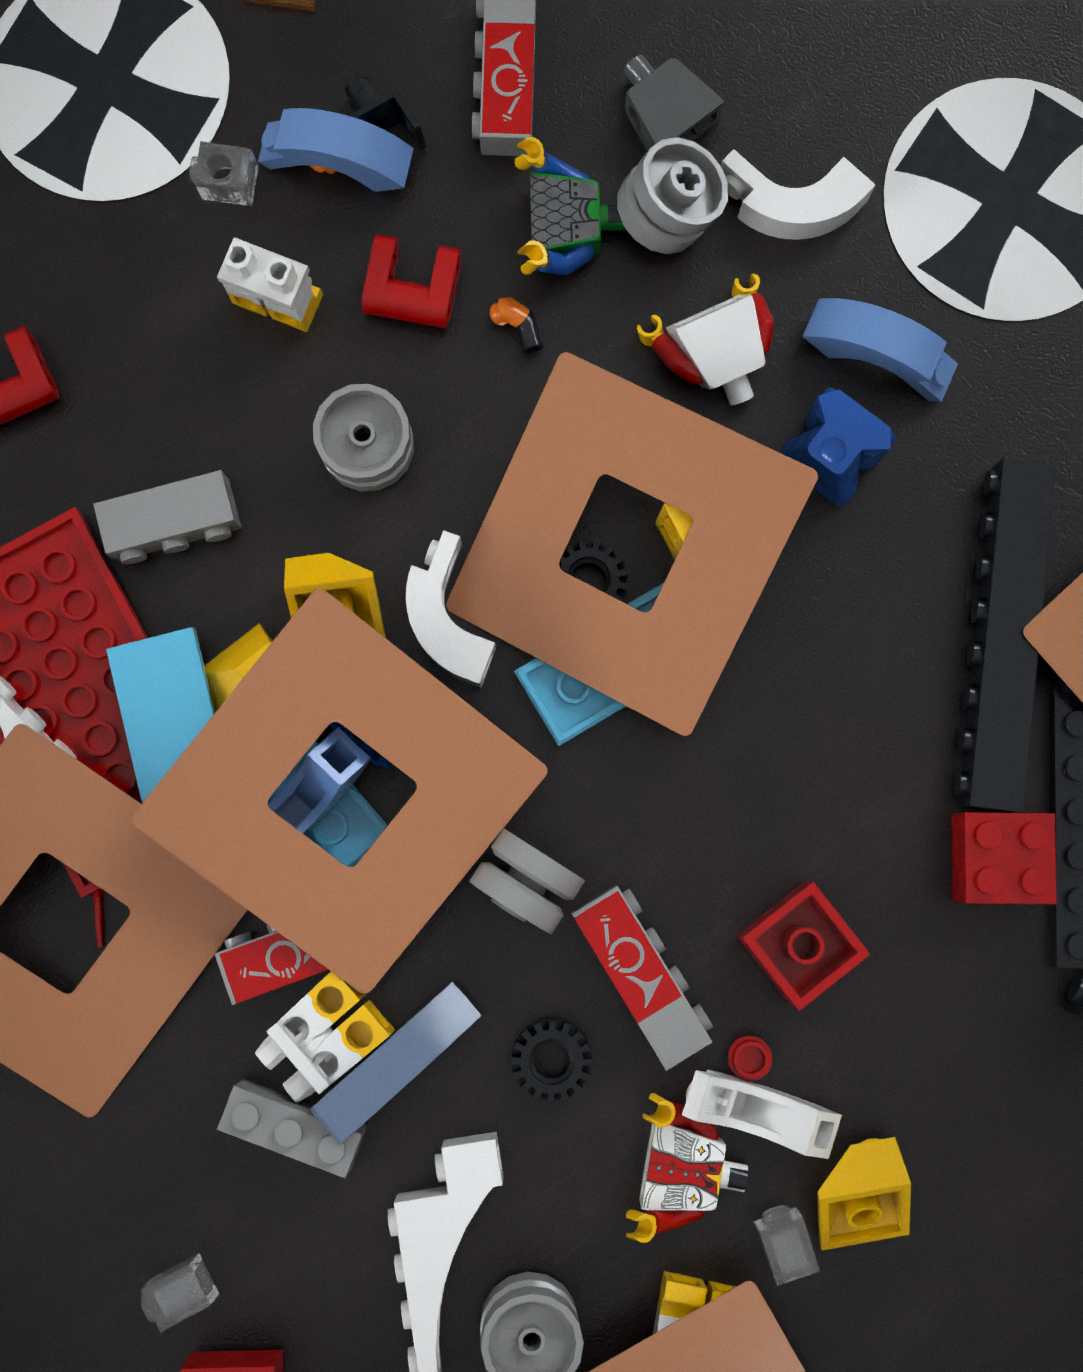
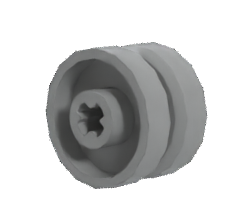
(672, 195)
(344, 423)
(523, 887)
(530, 1326)

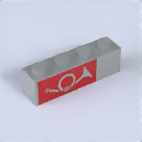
(506, 75)
(262, 964)
(642, 977)

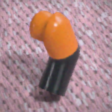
(522, 318)

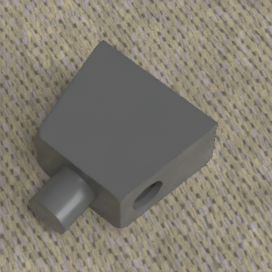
(669, 101)

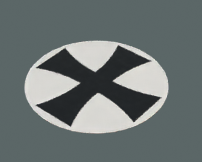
(108, 92)
(992, 199)

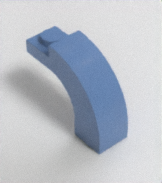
(339, 144)
(885, 339)
(320, 781)

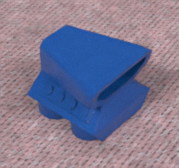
(839, 443)

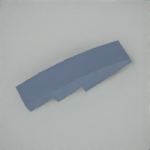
(395, 1063)

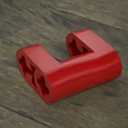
(408, 300)
(34, 383)

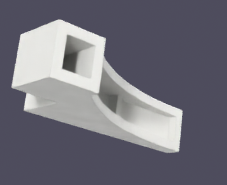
(430, 1230)

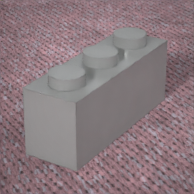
(167, 517)
(286, 1128)

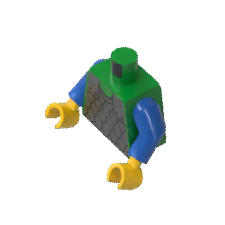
(563, 213)

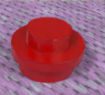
(749, 1058)

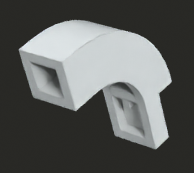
(796, 211)
(446, 644)
(762, 1112)

